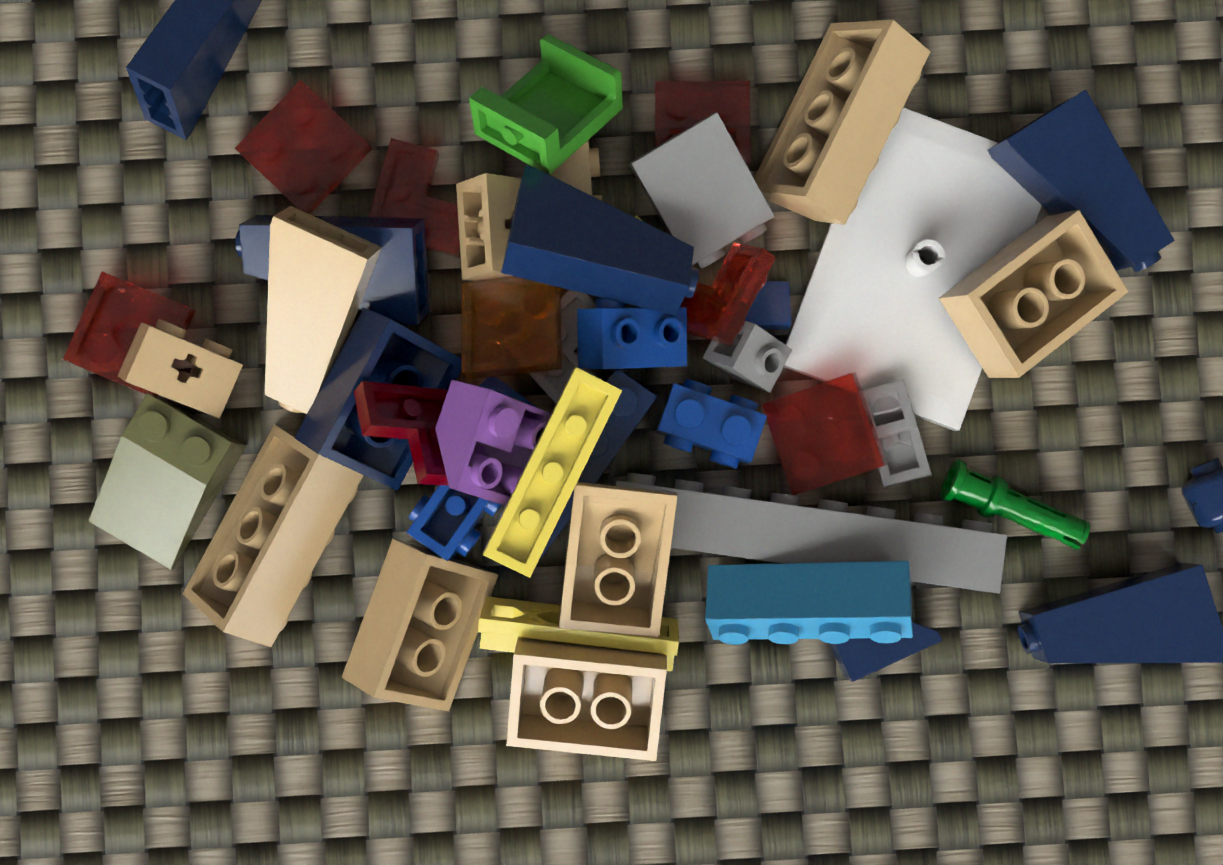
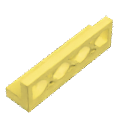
(552, 472)
(508, 619)

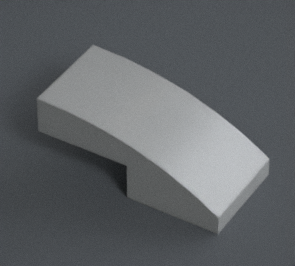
(897, 433)

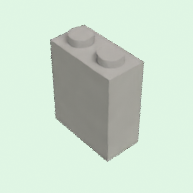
(703, 189)

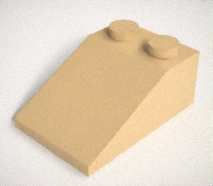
(617, 559)

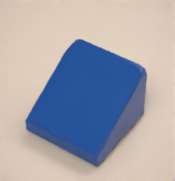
(771, 307)

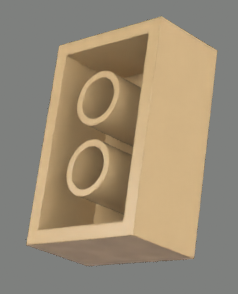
(1034, 295)
(586, 699)

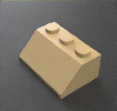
(418, 627)

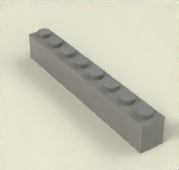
(828, 534)

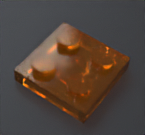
(510, 327)

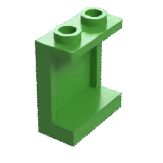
(550, 107)

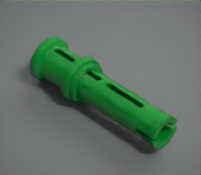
(994, 498)

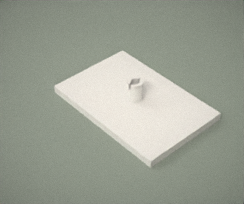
(873, 298)

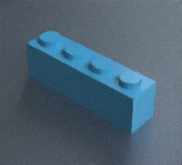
(810, 602)

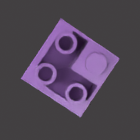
(486, 440)

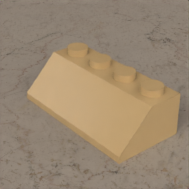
(841, 119)
(271, 538)

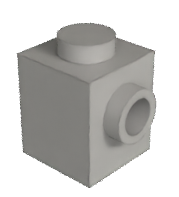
(752, 358)

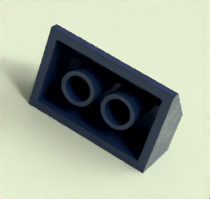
(378, 353)

